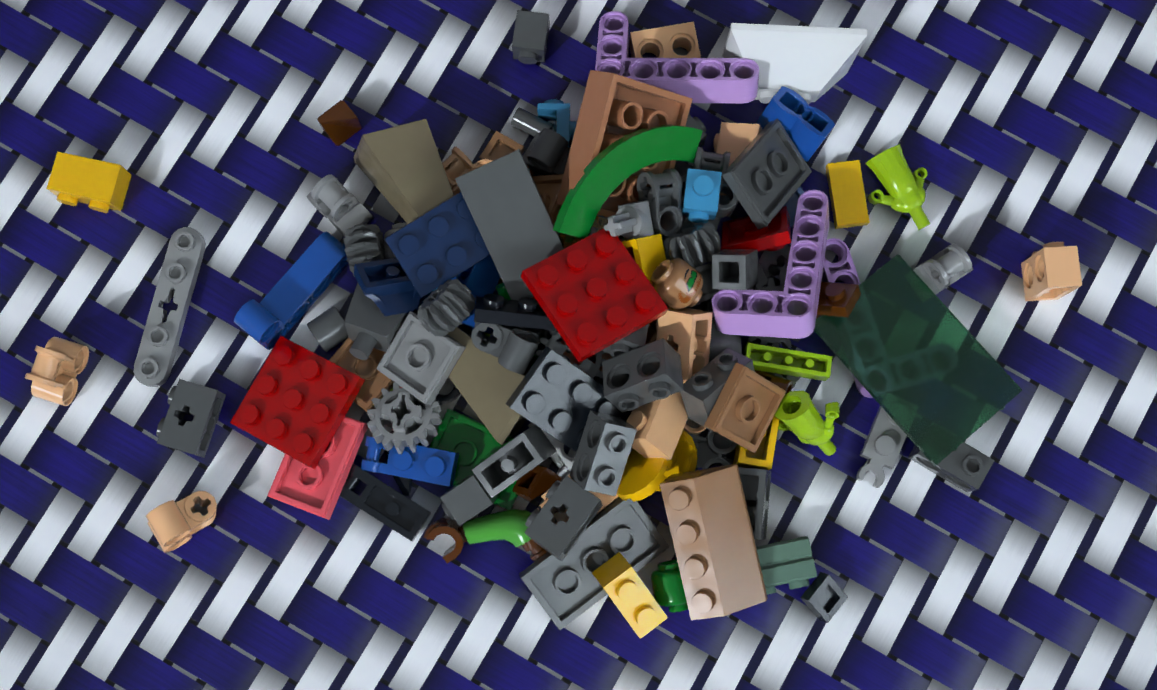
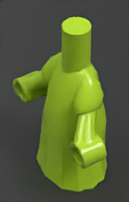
(903, 186)
(802, 418)

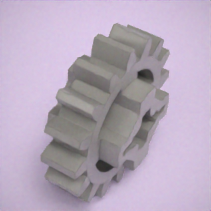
(413, 426)

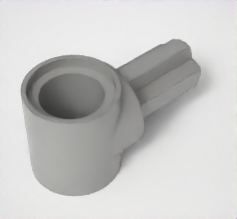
(631, 221)

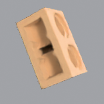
(664, 40)
(1051, 272)

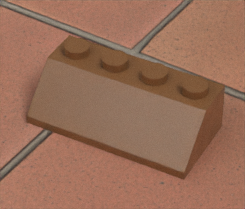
(713, 541)

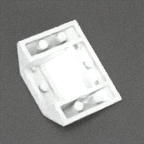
(795, 56)

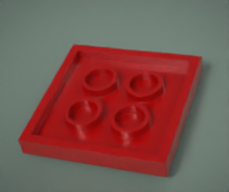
(594, 293)
(297, 402)

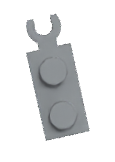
(881, 447)

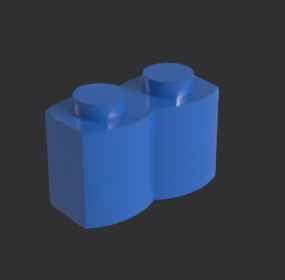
(802, 122)

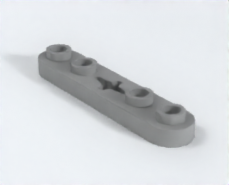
(162, 339)

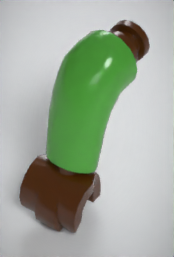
(502, 525)

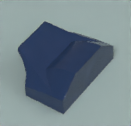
(387, 286)

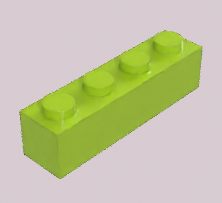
(789, 361)

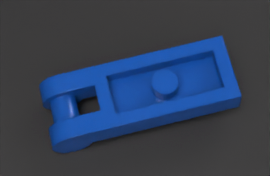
(424, 465)

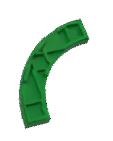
(616, 165)

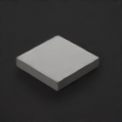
(420, 360)

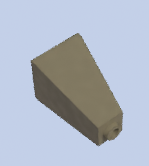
(405, 168)
(486, 387)

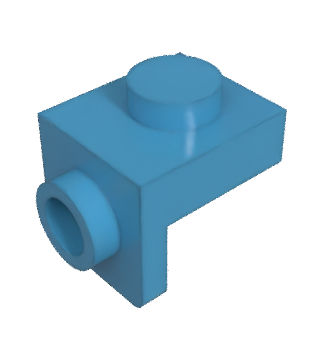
(558, 111)
(701, 195)

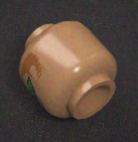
(677, 283)

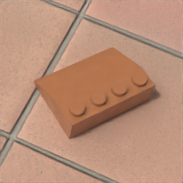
(608, 112)

